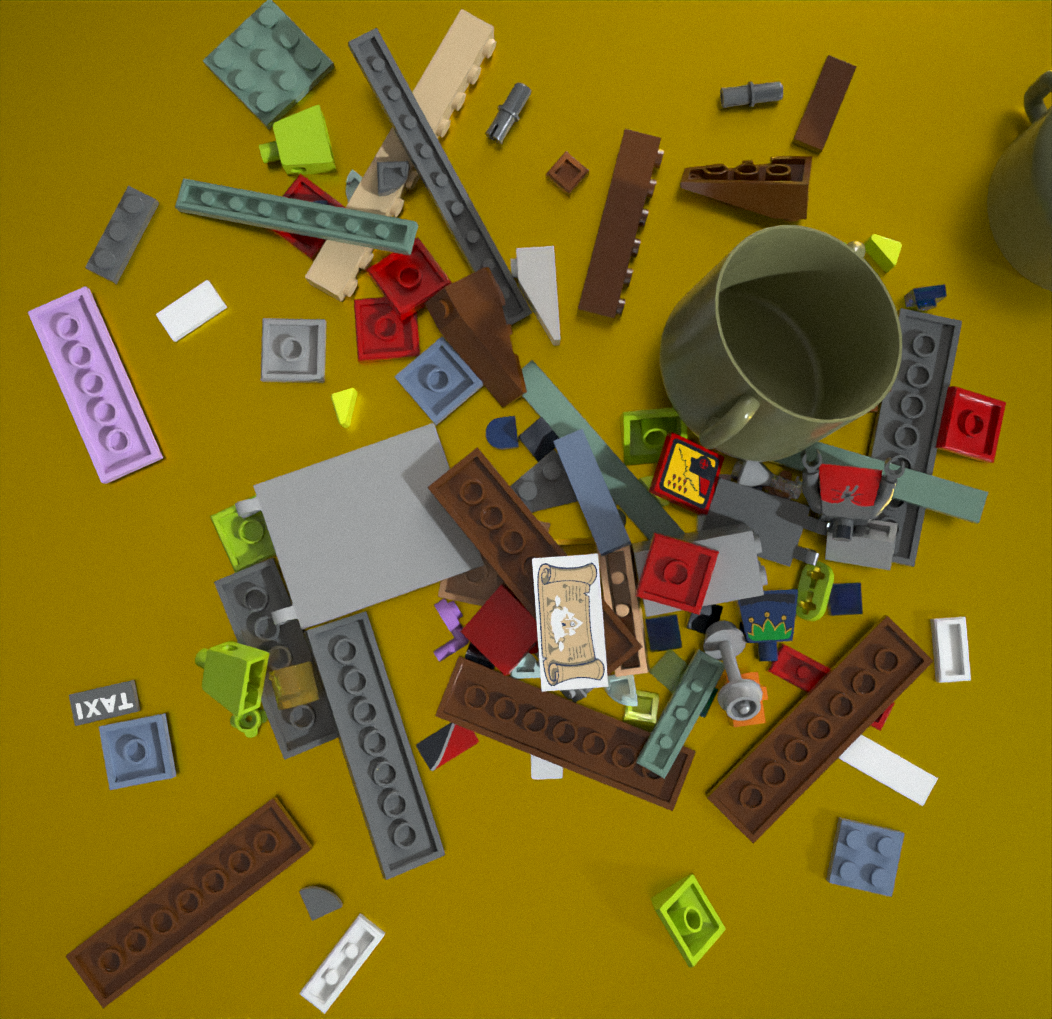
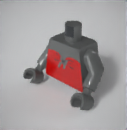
(847, 493)

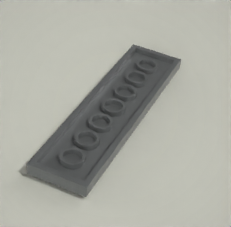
(912, 415)
(374, 744)

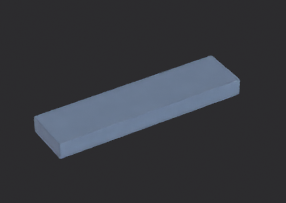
(592, 492)

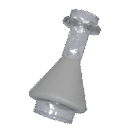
(757, 474)

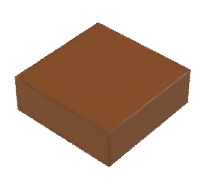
(567, 173)

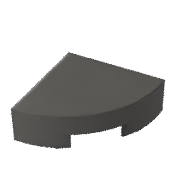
(391, 176)
(319, 901)

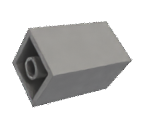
(736, 570)

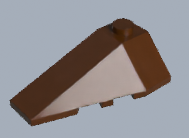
(770, 189)
(475, 325)

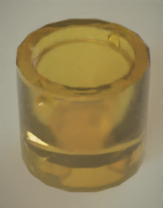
(294, 685)

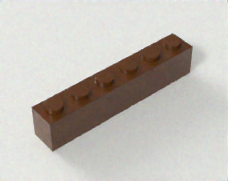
(618, 227)

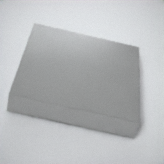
(293, 350)

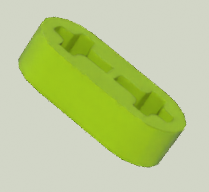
(821, 591)

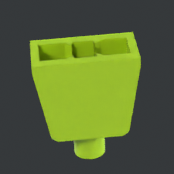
(301, 144)
(234, 675)

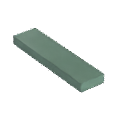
(680, 713)

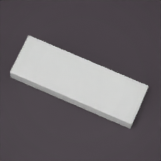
(889, 769)
(342, 963)

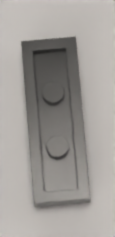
(122, 235)

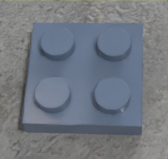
(439, 380)
(137, 751)
(865, 856)

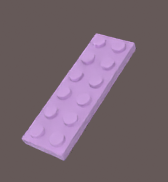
(95, 385)

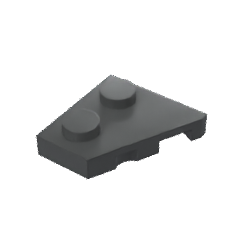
(545, 485)

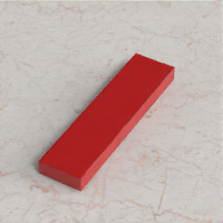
(806, 672)

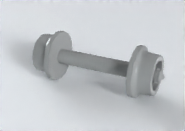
(739, 696)

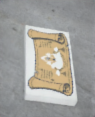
(570, 622)

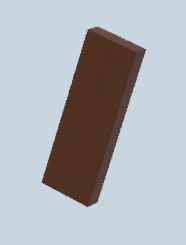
(824, 104)

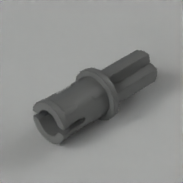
(750, 94)
(508, 113)

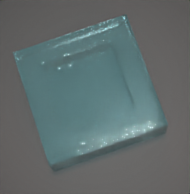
(669, 670)

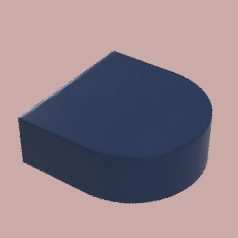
(502, 433)

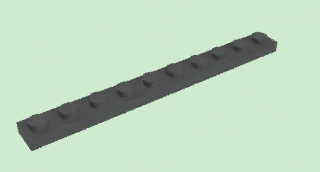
(434, 167)

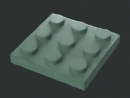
(269, 63)

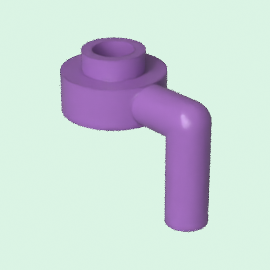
(450, 614)

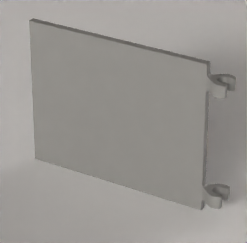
(362, 528)

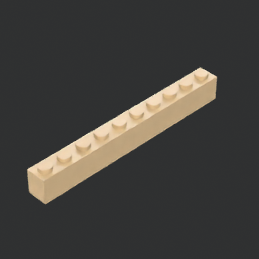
(438, 95)

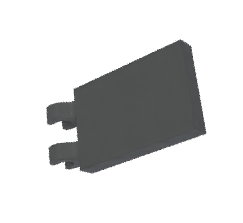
(771, 516)

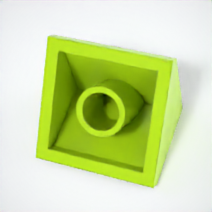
(645, 433)
(688, 918)

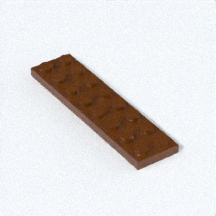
(511, 538)
(819, 728)
(558, 731)
(189, 902)

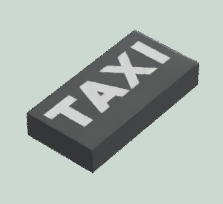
(104, 702)

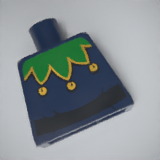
(767, 620)

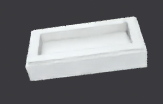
(191, 310)
(950, 649)

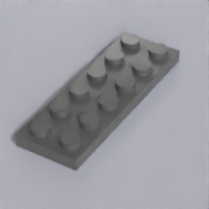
(248, 602)

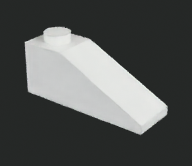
(538, 284)

